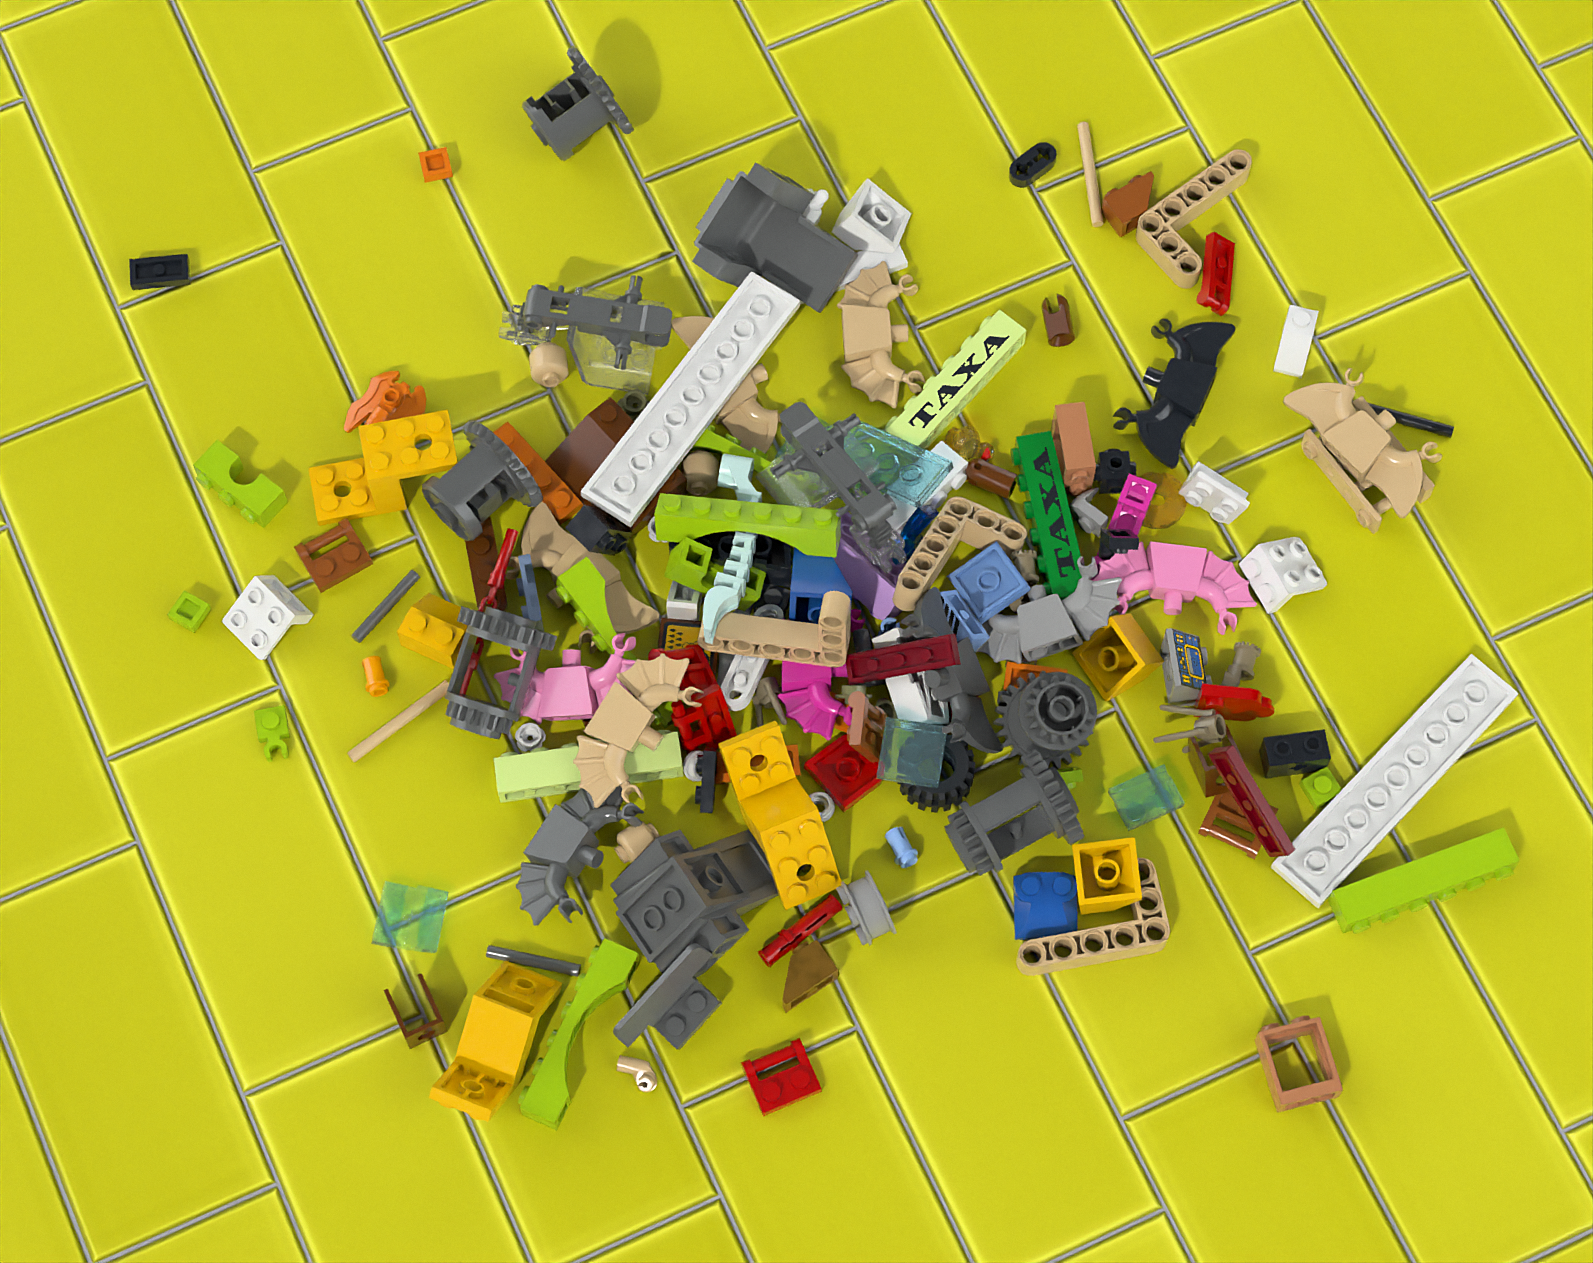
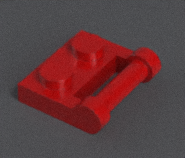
(697, 674)
(786, 1086)

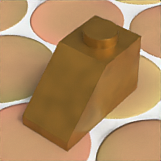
(808, 973)

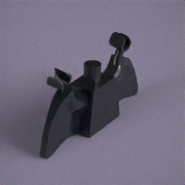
(1180, 388)

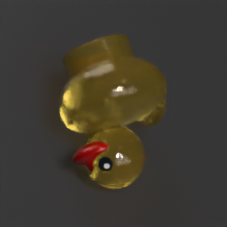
(967, 444)

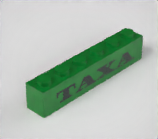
(1049, 512)

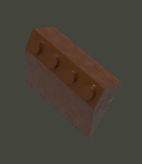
(591, 444)

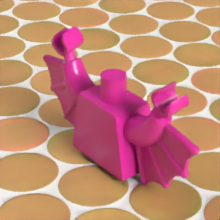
(808, 696)

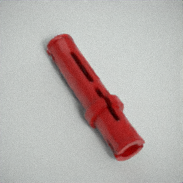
(795, 934)

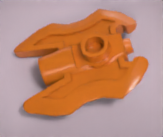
(385, 402)

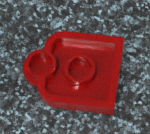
(1234, 702)
(843, 773)

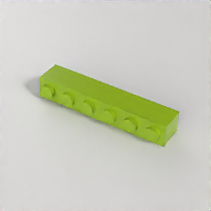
(1423, 880)

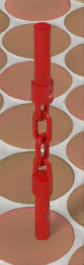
(496, 583)

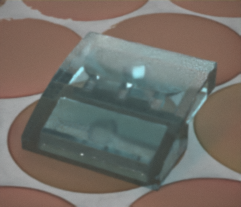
(409, 917)

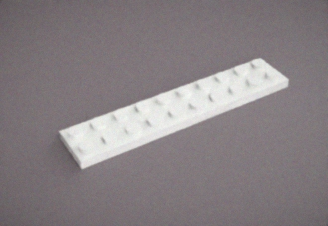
(690, 399)
(1394, 780)

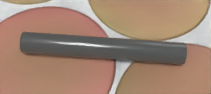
(385, 606)
(533, 960)

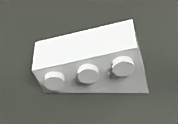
(909, 692)

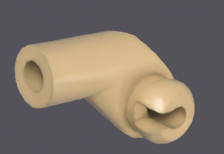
(641, 1070)

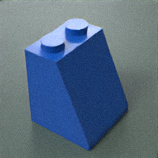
(810, 581)

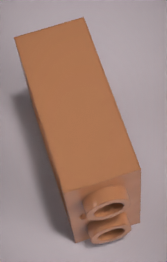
(1073, 447)
(1305, 1095)

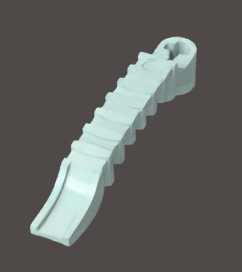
(731, 584)

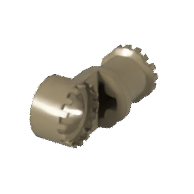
(1025, 565)
(1242, 664)

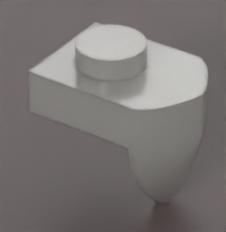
(1087, 515)

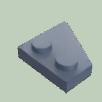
(527, 588)

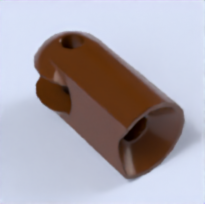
(1058, 324)
(990, 477)

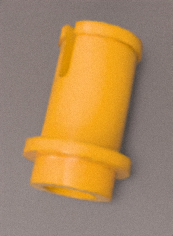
(376, 681)

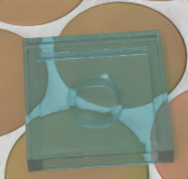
(911, 752)

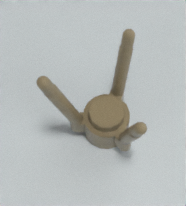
(767, 695)
(1209, 727)

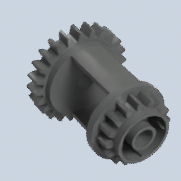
(503, 628)
(1048, 716)
(1053, 814)

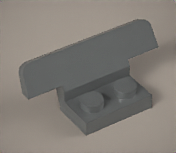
(674, 1003)

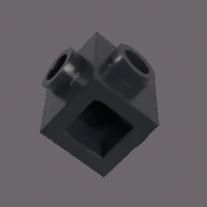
(1112, 470)

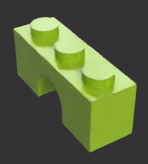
(257, 501)
(691, 566)

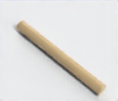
(1090, 174)
(398, 722)

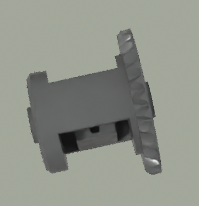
(574, 109)
(480, 483)

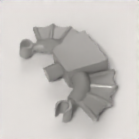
(1047, 621)

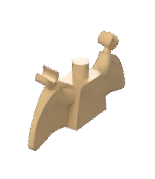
(741, 413)
(1363, 442)
(559, 551)

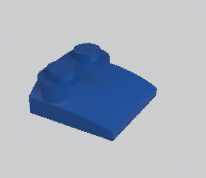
(1044, 904)

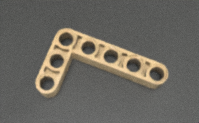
(1187, 210)
(956, 522)
(786, 639)
(1105, 935)

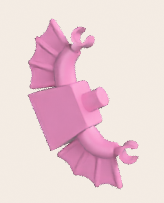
(1177, 576)
(569, 690)

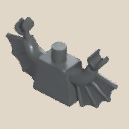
(564, 848)

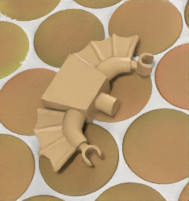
(870, 336)
(626, 723)

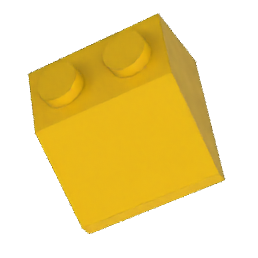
(433, 630)
(1118, 656)
(1106, 875)

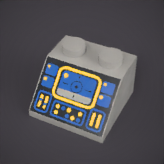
(1183, 667)

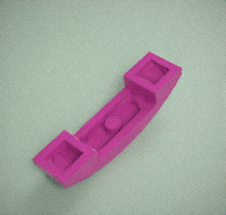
(1131, 507)

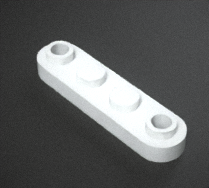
(747, 670)

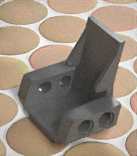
(761, 229)
(692, 895)

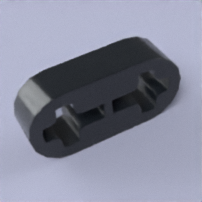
(1030, 161)

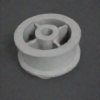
(866, 908)

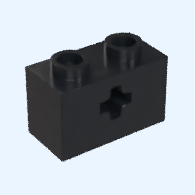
(599, 531)
(1294, 753)

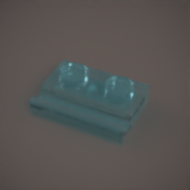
(1146, 797)

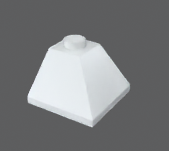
(871, 220)

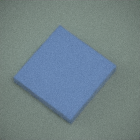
(989, 582)

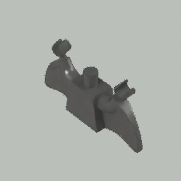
(956, 683)

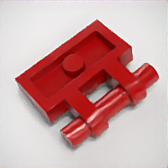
(712, 718)

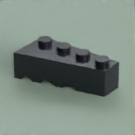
(770, 555)

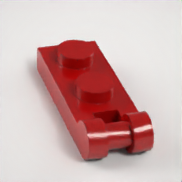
(1217, 274)

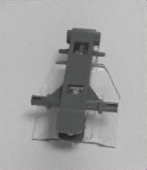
(607, 333)
(828, 464)

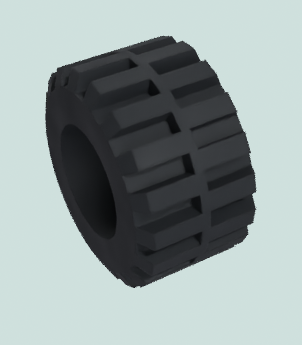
(951, 789)

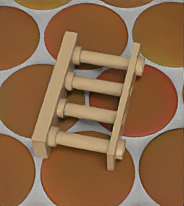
(1366, 514)

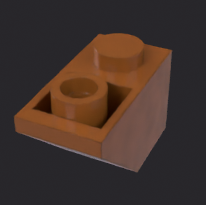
(1125, 205)

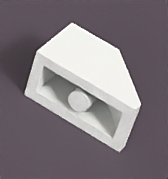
(1295, 341)

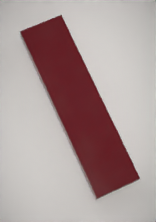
(902, 659)
(1251, 801)

